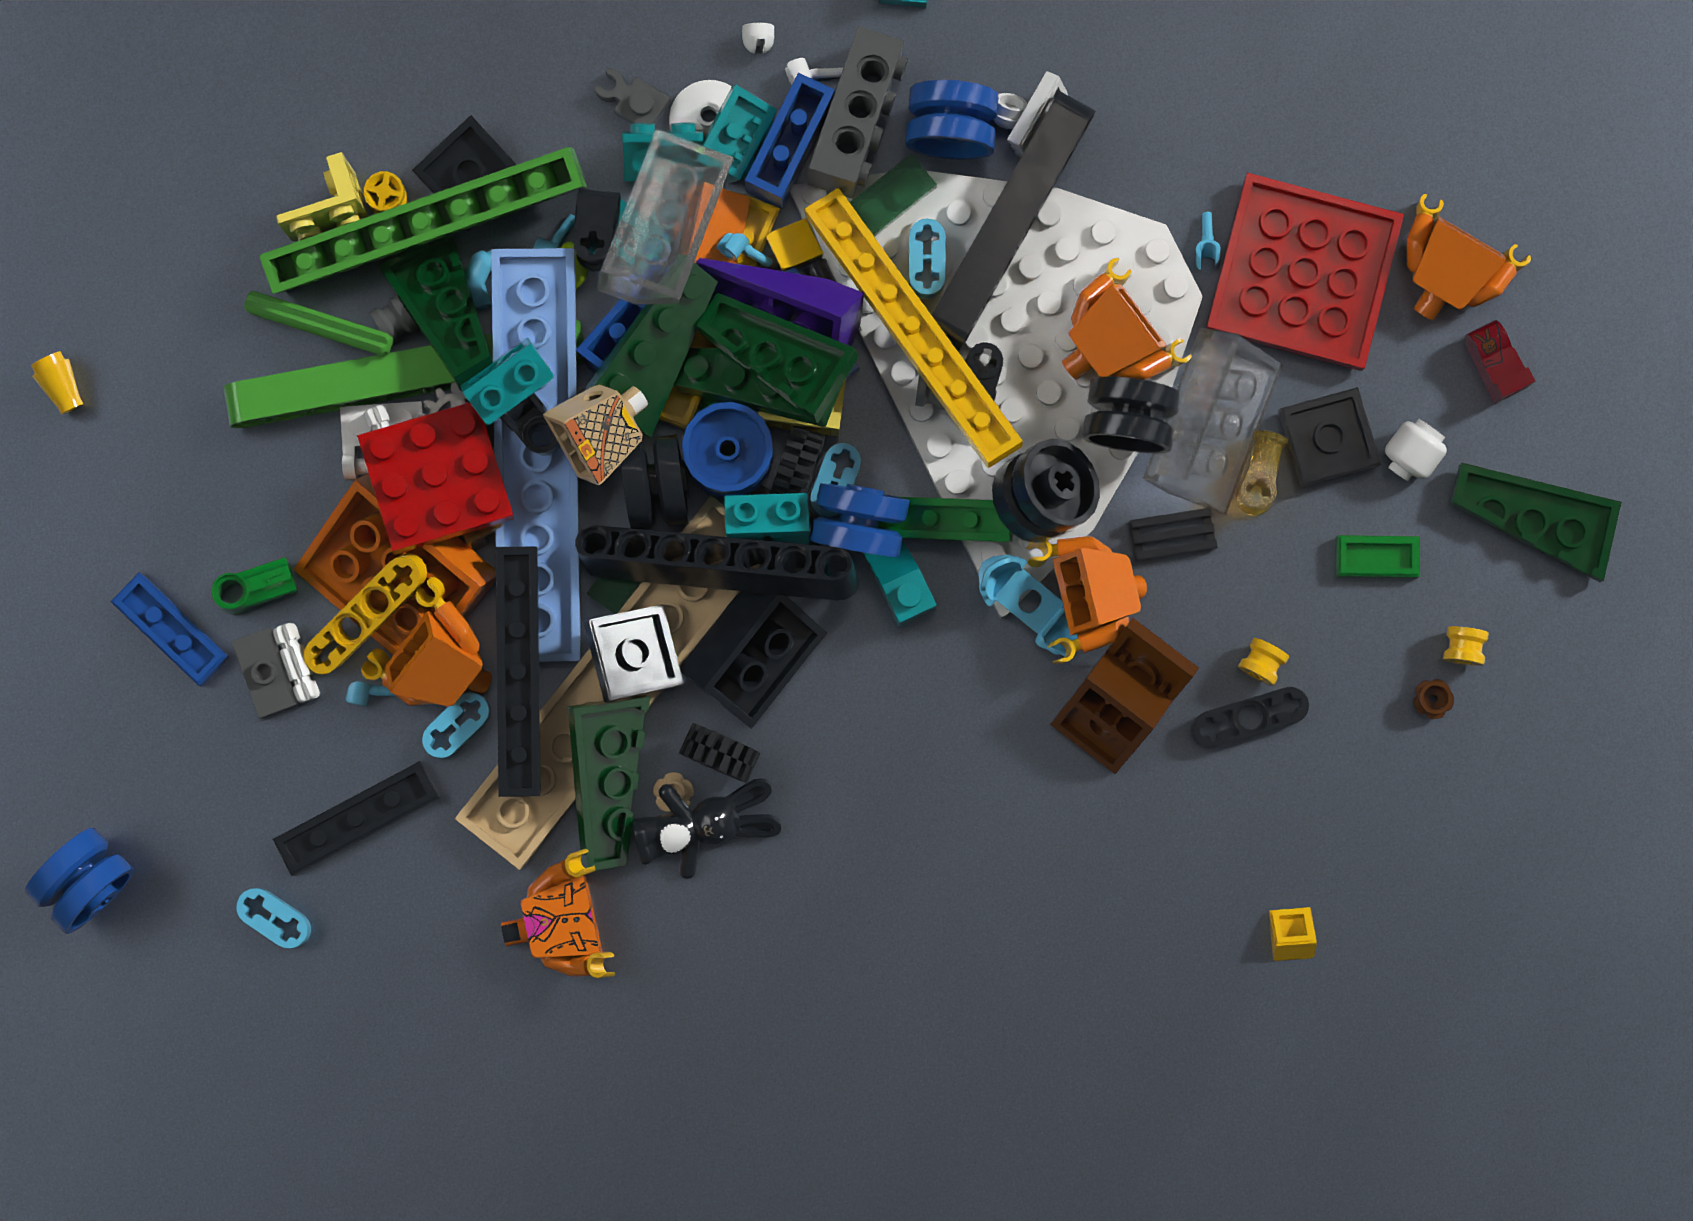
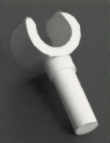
(800, 65)

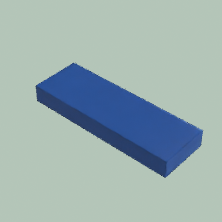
(169, 629)

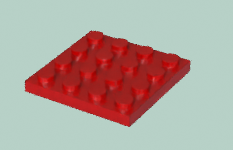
(1305, 271)

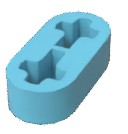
(936, 258)
(827, 472)
(463, 733)
(268, 927)

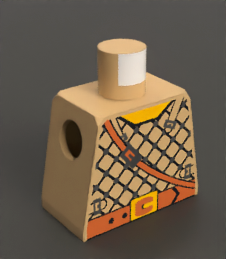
(597, 429)

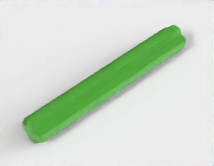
(318, 323)

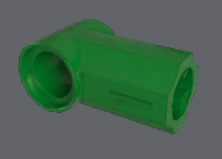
(258, 585)

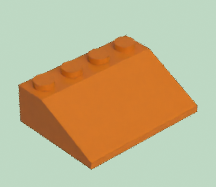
(356, 548)

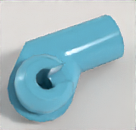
(476, 276)

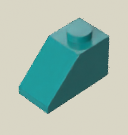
(902, 585)

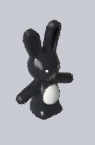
(710, 822)

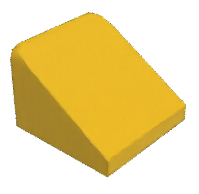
(794, 245)
(1292, 934)

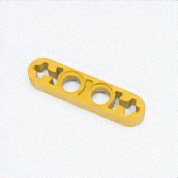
(368, 617)

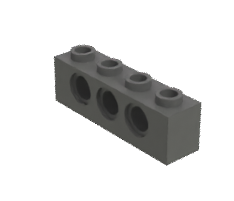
(868, 54)

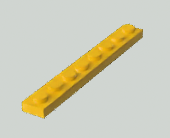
(913, 328)

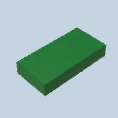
(1377, 556)

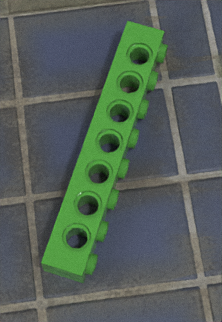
(423, 220)

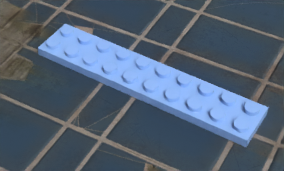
(538, 302)

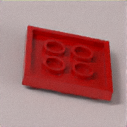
(435, 477)

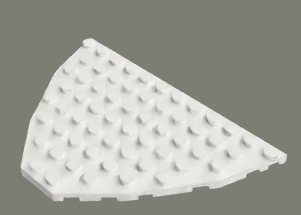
(1030, 327)

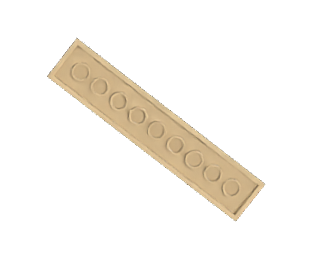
(521, 823)

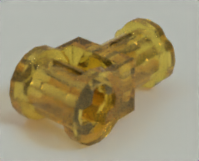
(1261, 472)

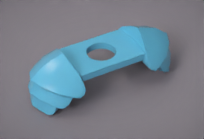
(1005, 580)

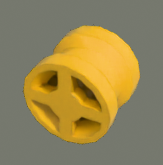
(380, 188)
(1465, 645)
(1263, 661)

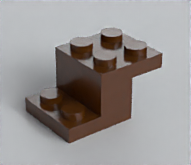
(1124, 696)

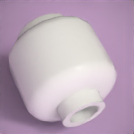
(1415, 450)

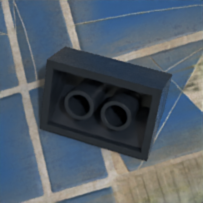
(752, 653)

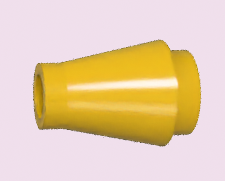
(57, 381)

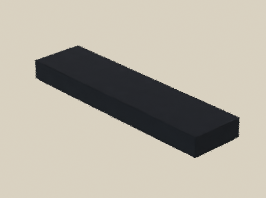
(356, 818)

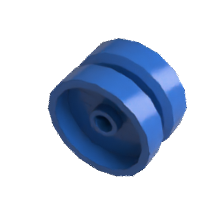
(952, 119)
(703, 450)
(859, 519)
(79, 880)

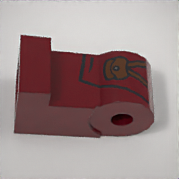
(1497, 361)

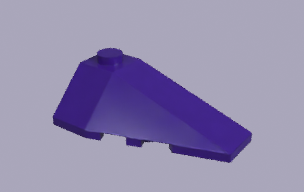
(798, 298)

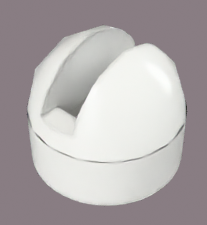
(758, 35)

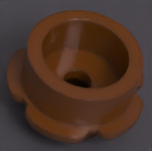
(1444, 698)

